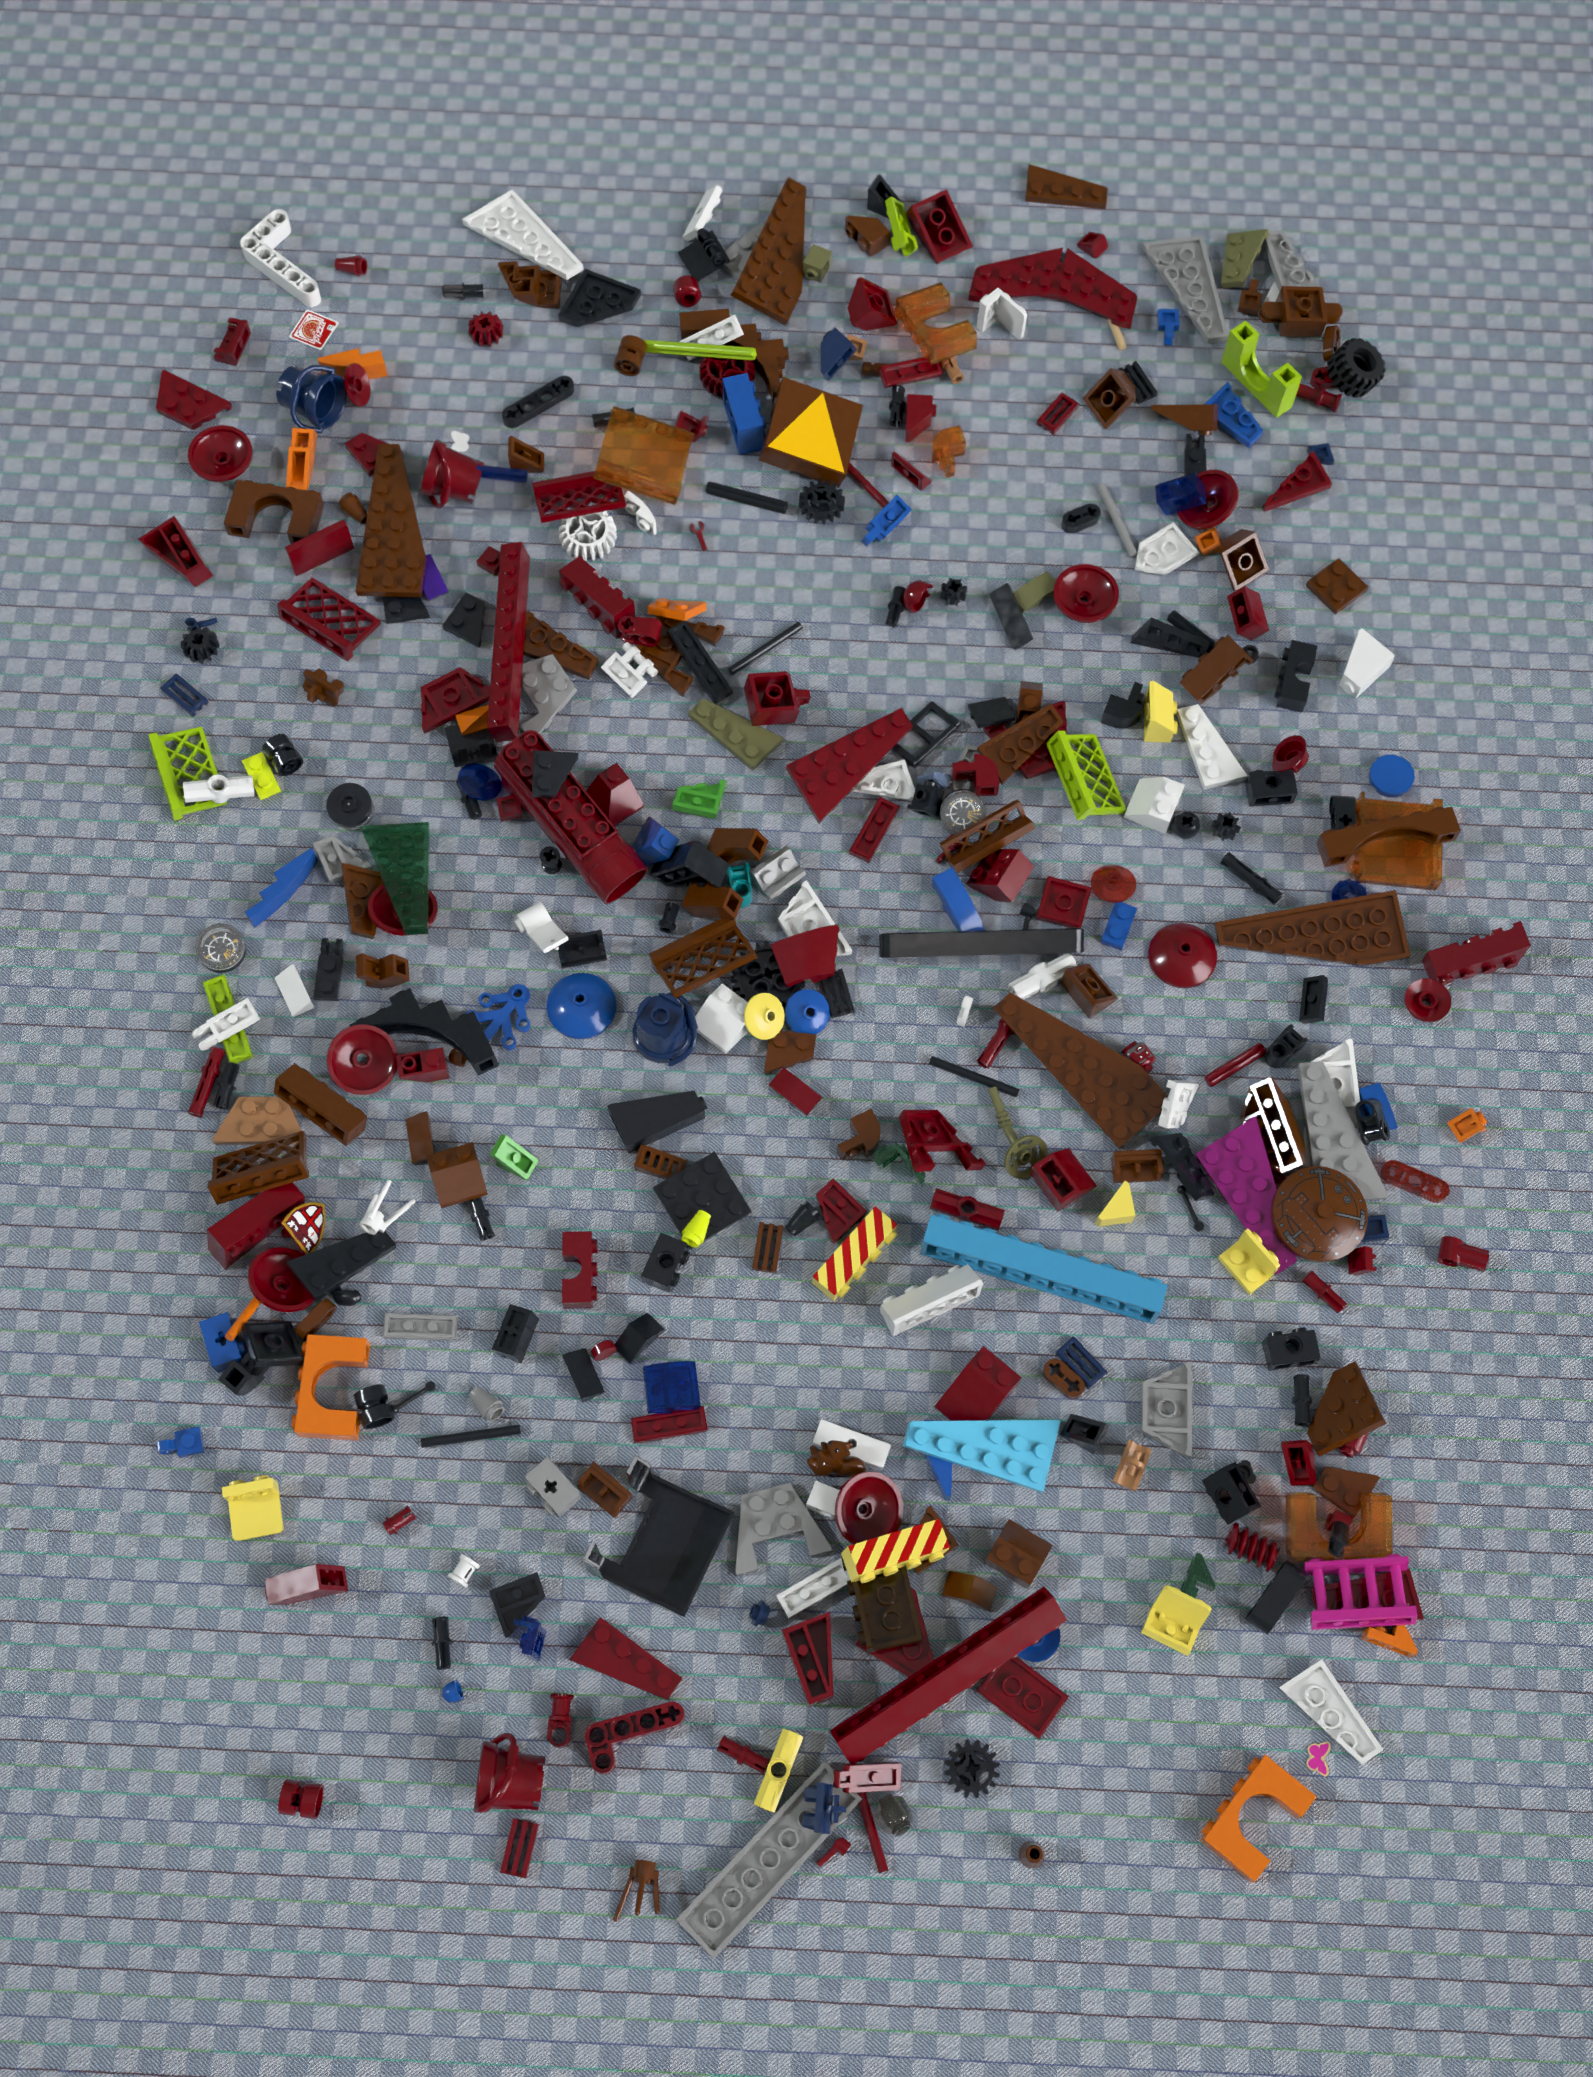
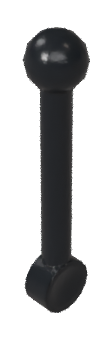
(1198, 1226)
(430, 1387)

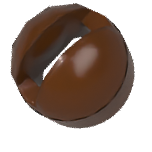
(457, 1058)

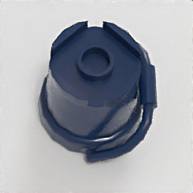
(313, 395)
(663, 1029)

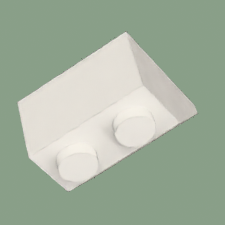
(1154, 802)
(722, 1018)

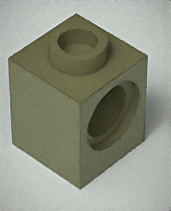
(817, 263)

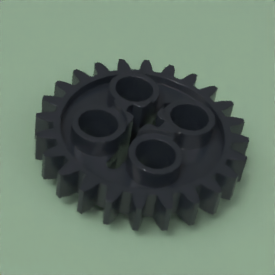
(764, 958)

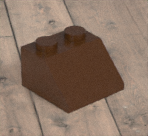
(457, 1175)
(1018, 1554)

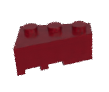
(812, 1657)

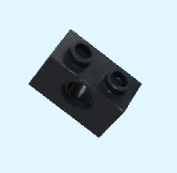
(1260, 794)
(665, 1248)
(1279, 1357)
(1242, 1497)

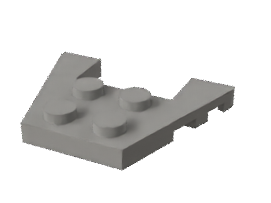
(547, 688)
(773, 1515)

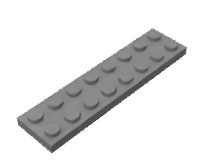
(759, 1869)

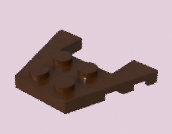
(666, 656)

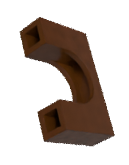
(253, 497)
(731, 846)

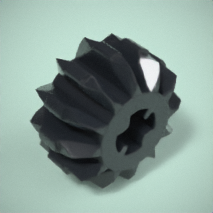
(200, 644)

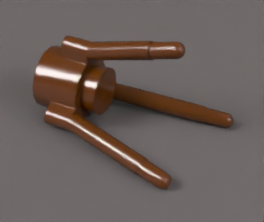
(643, 1873)

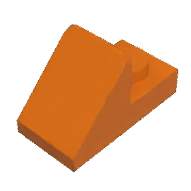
(1397, 1641)

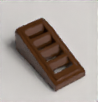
(662, 1156)

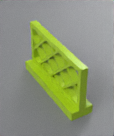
(166, 770)
(1074, 778)

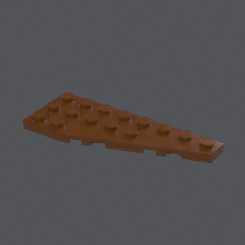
(775, 266)
(392, 543)
(1340, 931)
(1103, 1082)

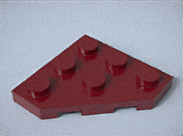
(910, 1657)

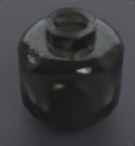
(894, 1815)

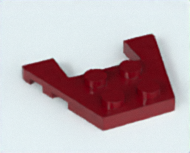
(1041, 760)
(931, 1132)

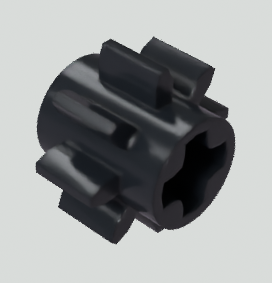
(953, 591)
(1226, 826)

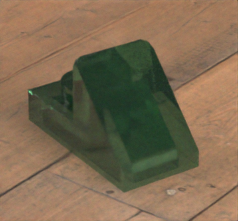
(1198, 1575)

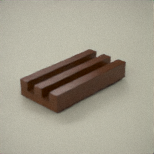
(771, 1227)

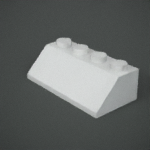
(930, 1299)

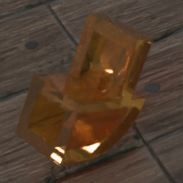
(946, 446)

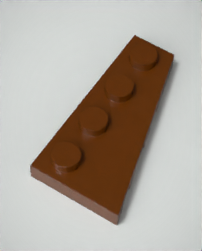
(544, 641)

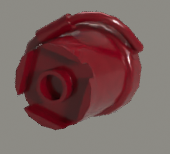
(450, 475)
(508, 1777)

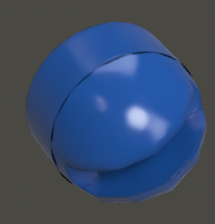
(452, 1692)

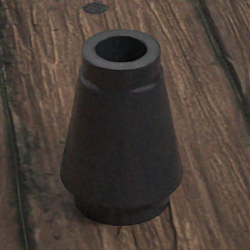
(802, 1218)

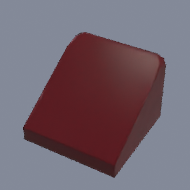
(1093, 244)

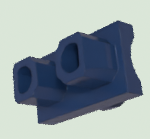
(826, 1808)

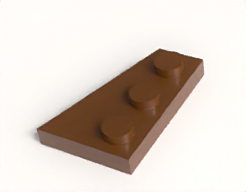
(358, 887)

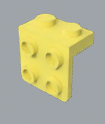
(254, 1508)
(1175, 1619)

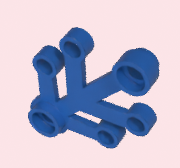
(502, 1016)

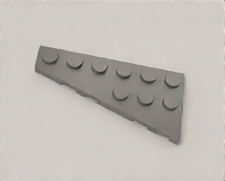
(1188, 274)

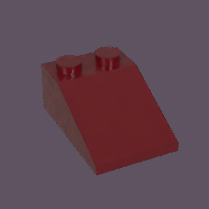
(939, 226)
(978, 1389)

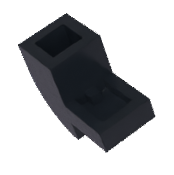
(1122, 712)
(242, 1376)

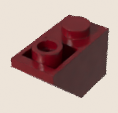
(423, 1065)

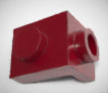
(692, 424)

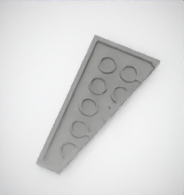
(1331, 1133)

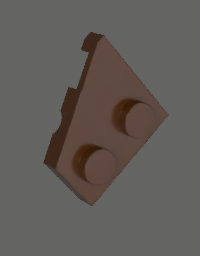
(789, 1049)
(1344, 1488)

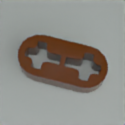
(1331, 341)
(316, 1319)
(1059, 1382)

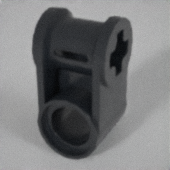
(1342, 811)
(1287, 1044)
(1371, 1123)

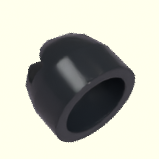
(1255, 654)

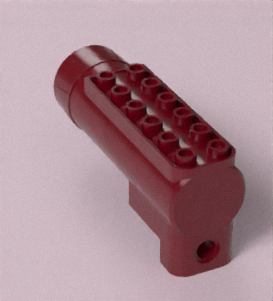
(572, 822)

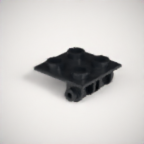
(703, 255)
(470, 747)

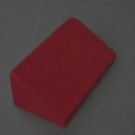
(909, 471)

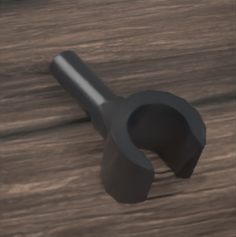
(1027, 911)

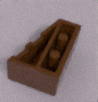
(1214, 669)

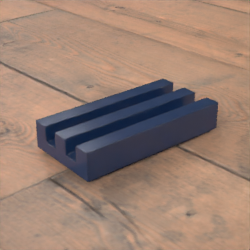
(195, 705)
(1066, 1347)

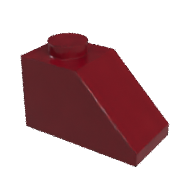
(918, 414)

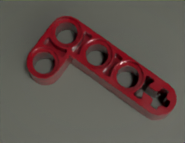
(636, 1731)

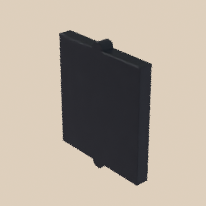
(991, 712)

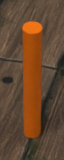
(242, 1319)

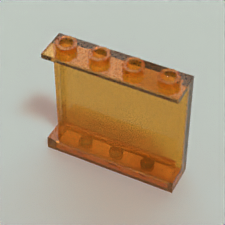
(643, 455)
(1396, 859)

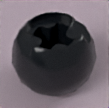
(1186, 831)

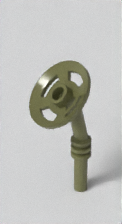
(1020, 1151)

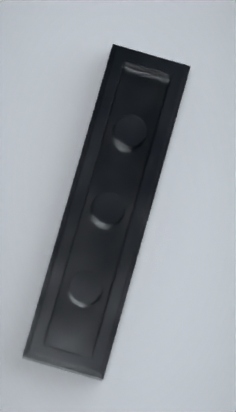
(699, 662)

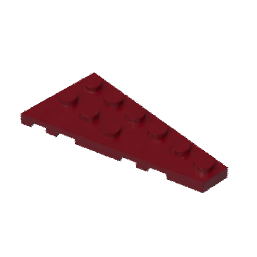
(840, 766)

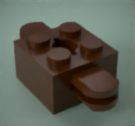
(1300, 311)

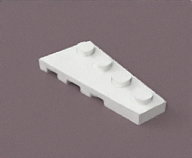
(1210, 754)

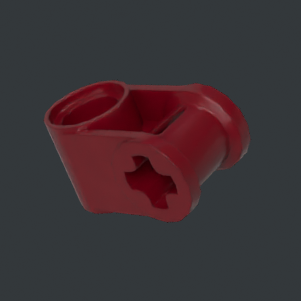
(642, 632)

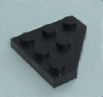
(596, 299)

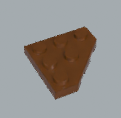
(1344, 1411)

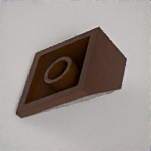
(1110, 396)
(1243, 558)

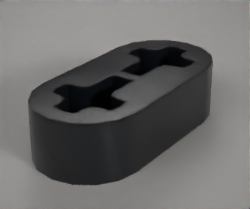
(1080, 518)

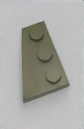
(1239, 255)

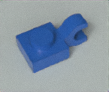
(1168, 322)
(186, 1443)

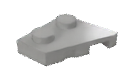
(331, 856)

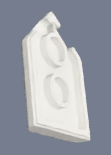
(1164, 551)

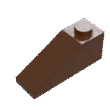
(1193, 416)

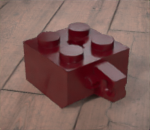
(773, 698)

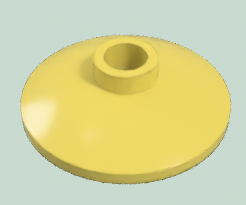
(756, 1016)

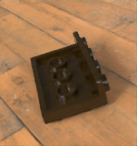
(885, 1611)

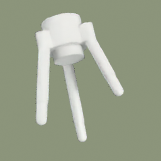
(373, 1219)

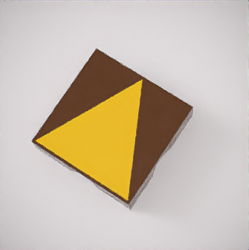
(811, 432)

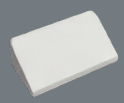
(293, 991)

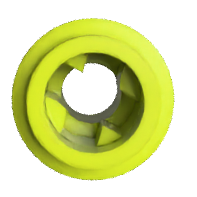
(696, 1229)

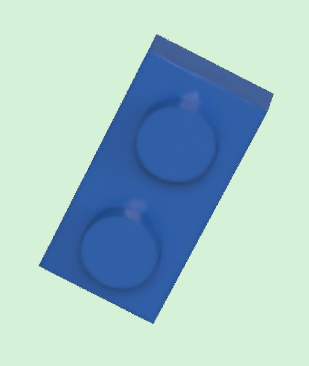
(1118, 925)

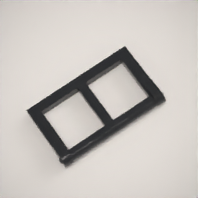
(952, 721)

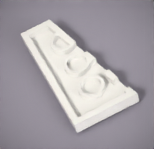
(1328, 1705)

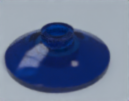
(479, 782)

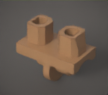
(1132, 1465)

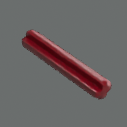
(1235, 1064)

